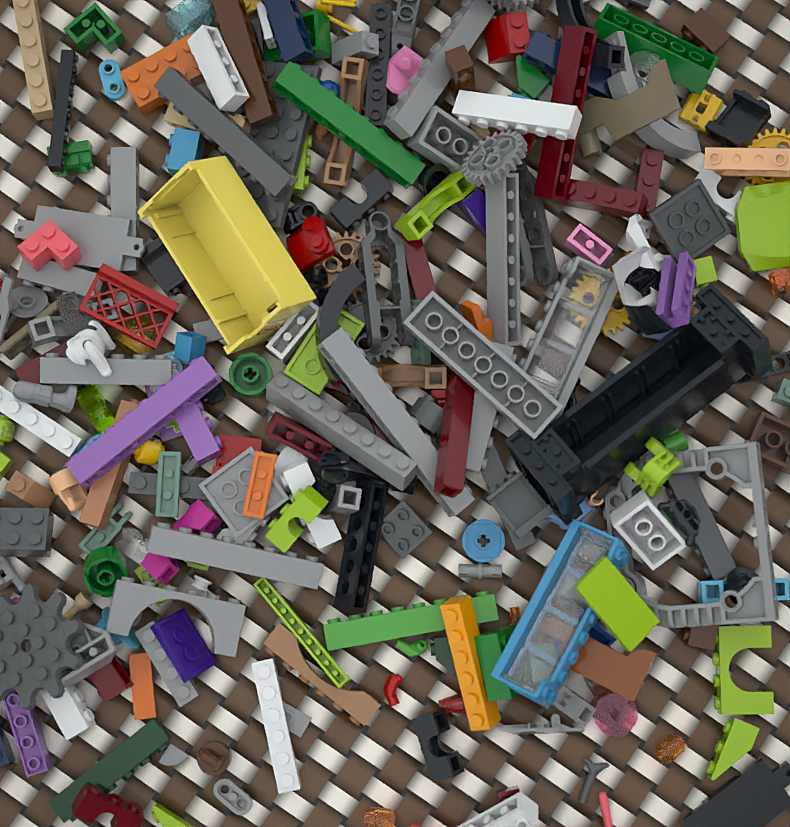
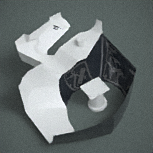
(641, 272)

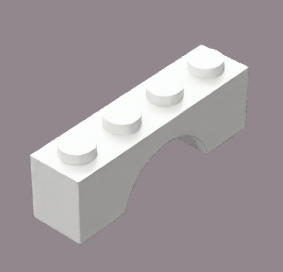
(323, 528)

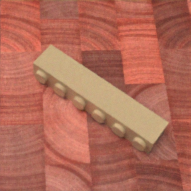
(34, 58)

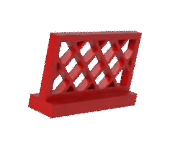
(132, 289)

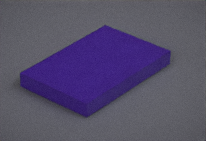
(183, 645)

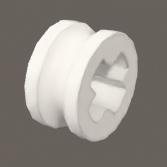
(201, 583)

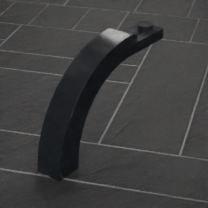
(605, 54)
(328, 319)

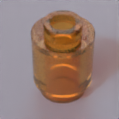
(670, 748)
(379, 817)

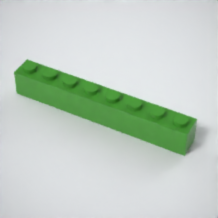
(400, 622)

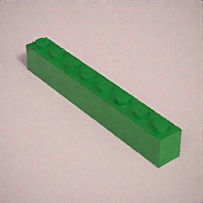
(348, 125)

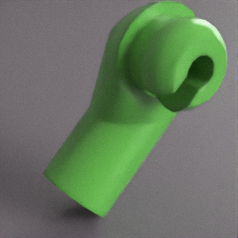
(411, 649)

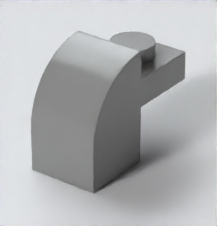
(574, 706)

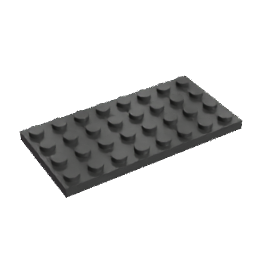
(283, 140)

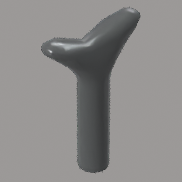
(593, 770)

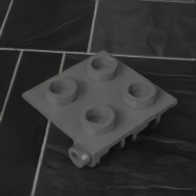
(404, 529)

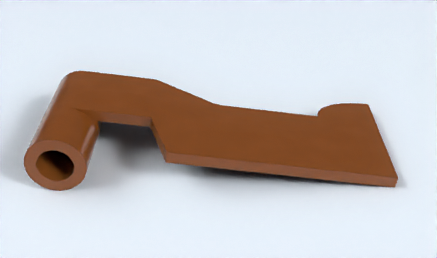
(613, 669)

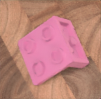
(401, 69)

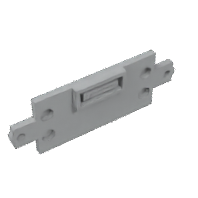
(98, 236)

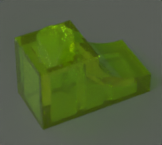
(95, 407)

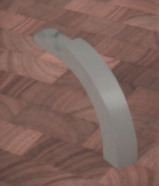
(658, 134)

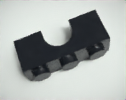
(350, 214)
(439, 761)

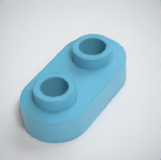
(112, 79)

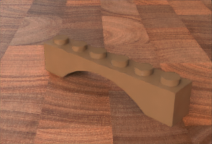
(352, 91)
(356, 702)

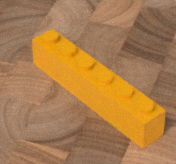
(460, 629)

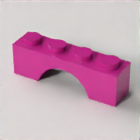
(198, 518)

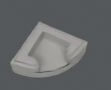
(173, 756)

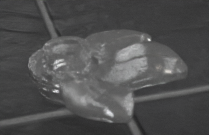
(131, 547)

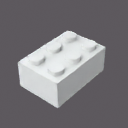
(648, 529)

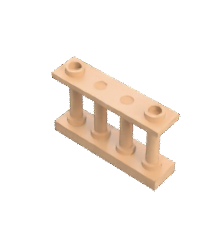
(748, 162)

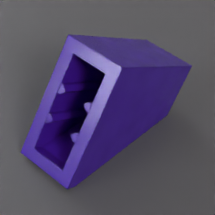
(475, 209)

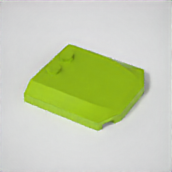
(764, 225)

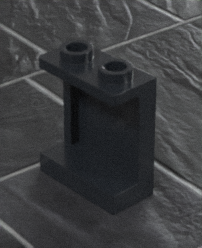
(739, 121)
(163, 268)

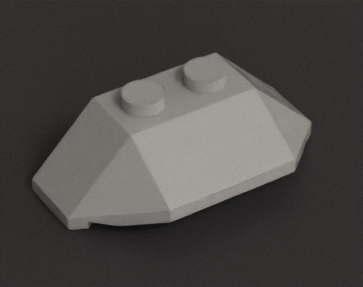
(96, 649)

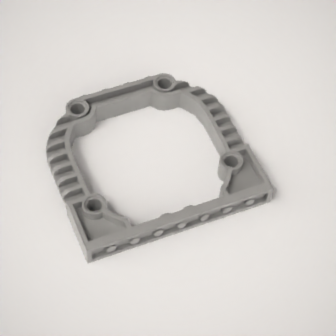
(758, 598)

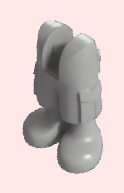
(44, 395)

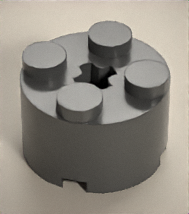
(428, 415)

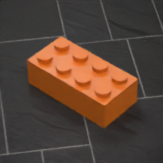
(144, 74)

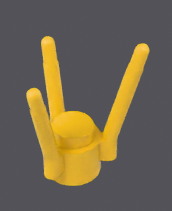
(327, 7)

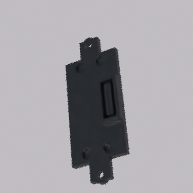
(745, 799)

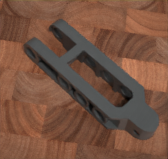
(405, 24)
(380, 234)
(538, 250)

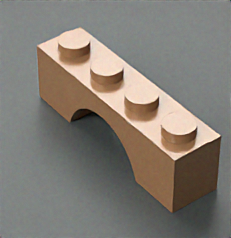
(414, 375)

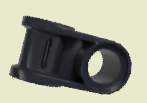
(297, 216)

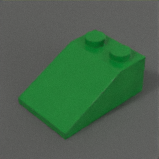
(319, 33)

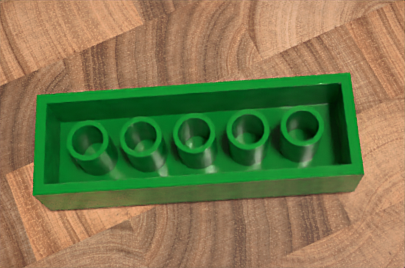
(686, 62)

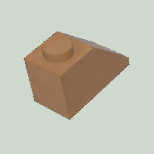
(30, 490)

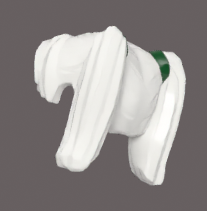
(91, 345)

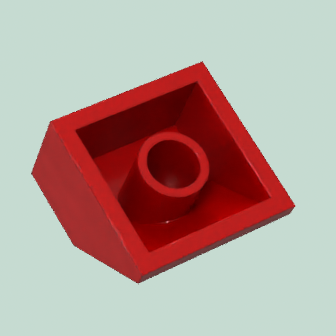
(507, 37)

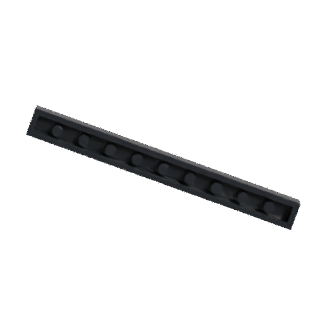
(62, 111)

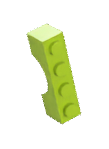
(421, 216)

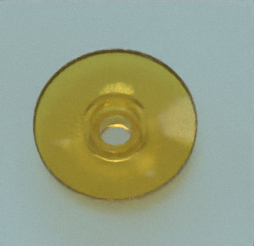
(130, 345)

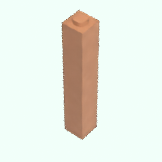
(106, 489)

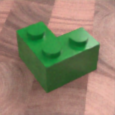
(94, 25)

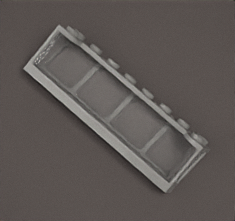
(569, 327)

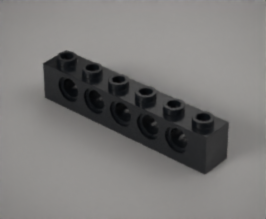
(378, 66)
(361, 548)

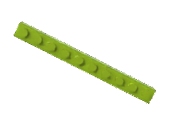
(302, 632)

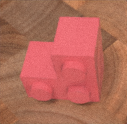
(49, 243)

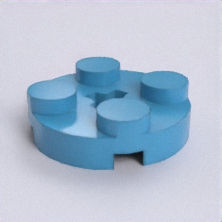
(491, 532)

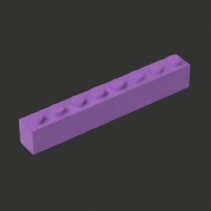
(143, 422)

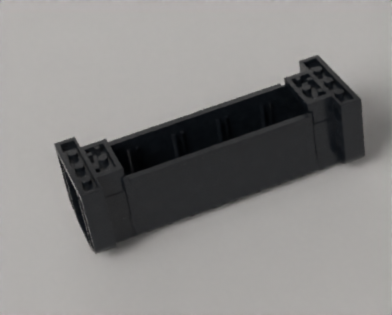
(641, 401)

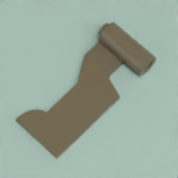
(628, 113)

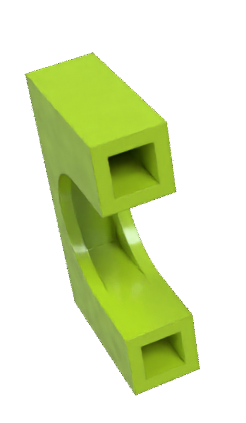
(729, 697)

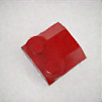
(310, 243)

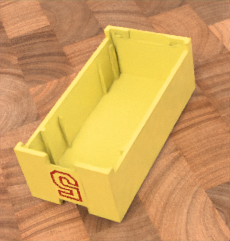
(227, 252)

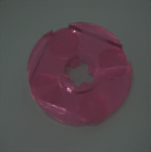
(606, 723)

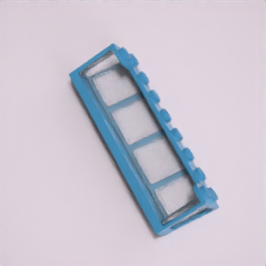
(556, 617)

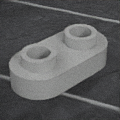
(231, 798)

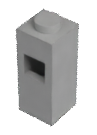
(358, 45)
(345, 501)

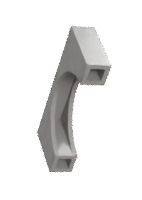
(131, 599)

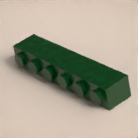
(114, 766)

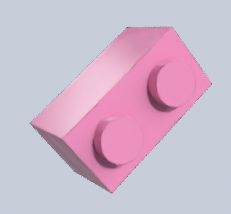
(588, 245)

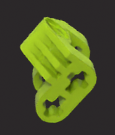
(656, 470)

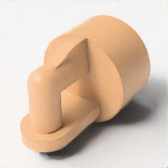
(68, 489)

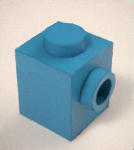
(189, 346)

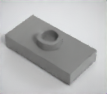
(296, 720)

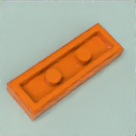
(259, 485)
(143, 689)

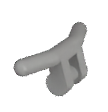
(11, 575)

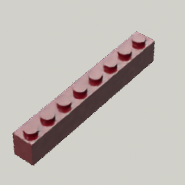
(568, 89)

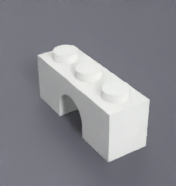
(725, 206)

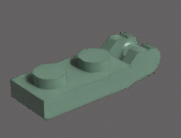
(100, 538)

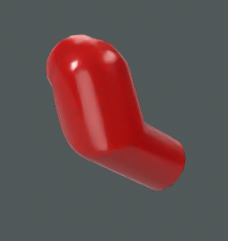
(390, 689)

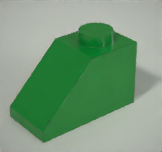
(529, 80)

